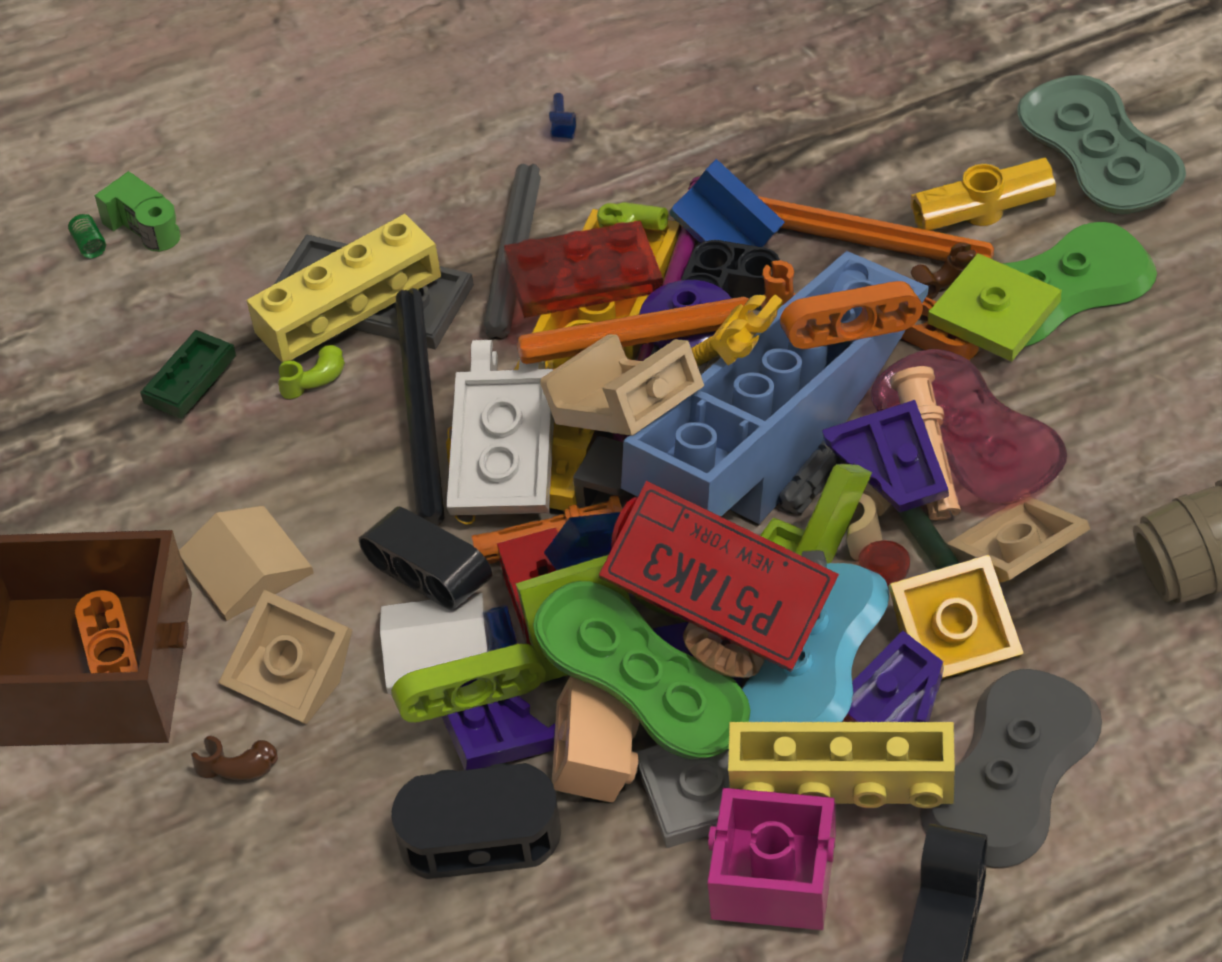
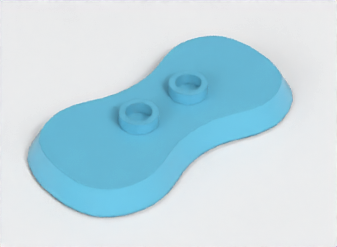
(822, 677)

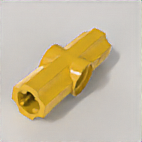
(983, 194)

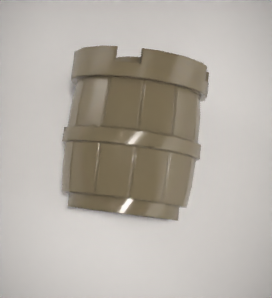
(1183, 545)

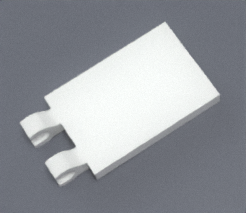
(500, 438)

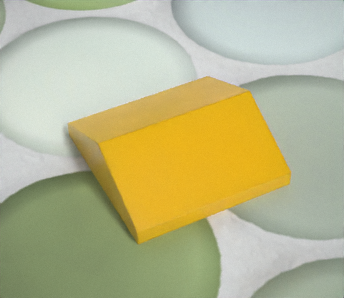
(958, 615)

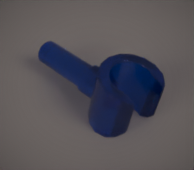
(562, 122)

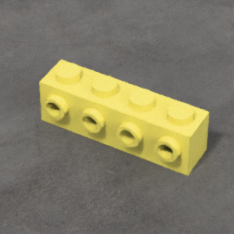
(343, 288)
(846, 761)

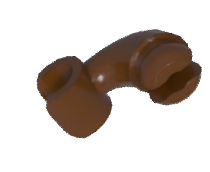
(956, 262)
(246, 766)

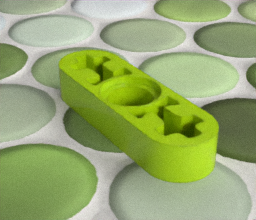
(436, 689)

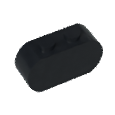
(476, 820)

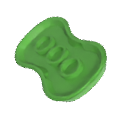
(1093, 269)
(609, 644)

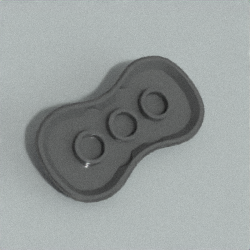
(1022, 744)

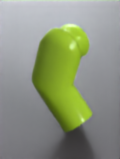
(651, 216)

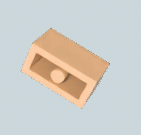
(593, 743)

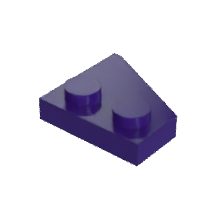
(897, 453)
(898, 684)
(497, 733)

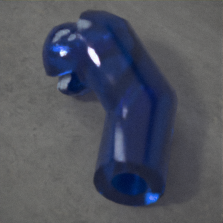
(499, 628)

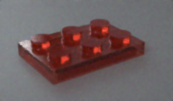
(582, 268)

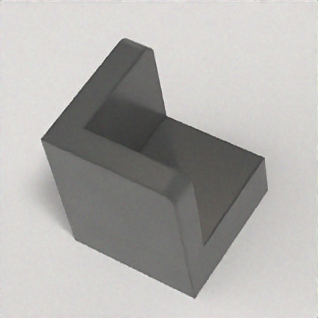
(599, 471)

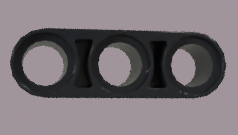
(425, 557)

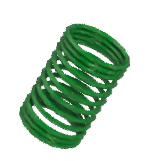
(91, 234)

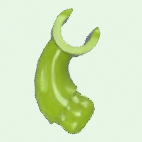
(327, 368)

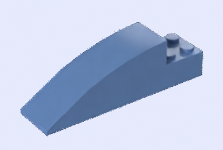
(764, 412)

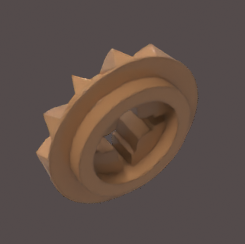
(720, 654)

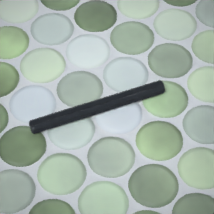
(419, 407)

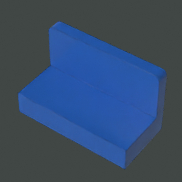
(725, 210)

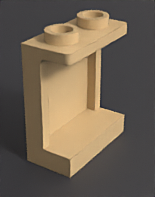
(617, 394)

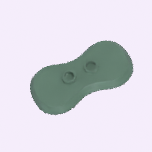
(1110, 156)

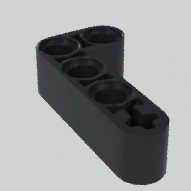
(731, 267)
(948, 895)

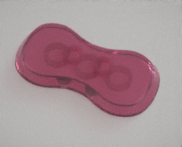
(987, 444)

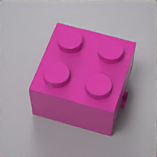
(772, 858)

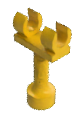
(736, 334)

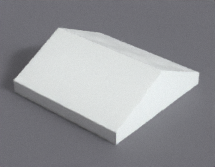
(429, 635)

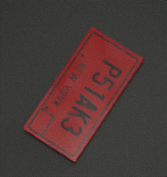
(718, 576)

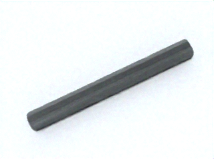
(515, 230)

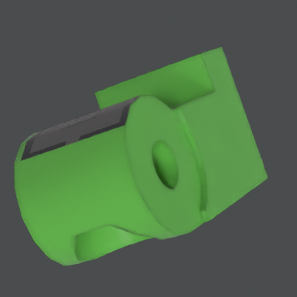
(140, 209)

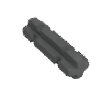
(809, 480)

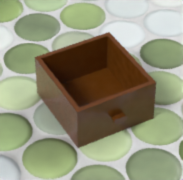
(43, 662)

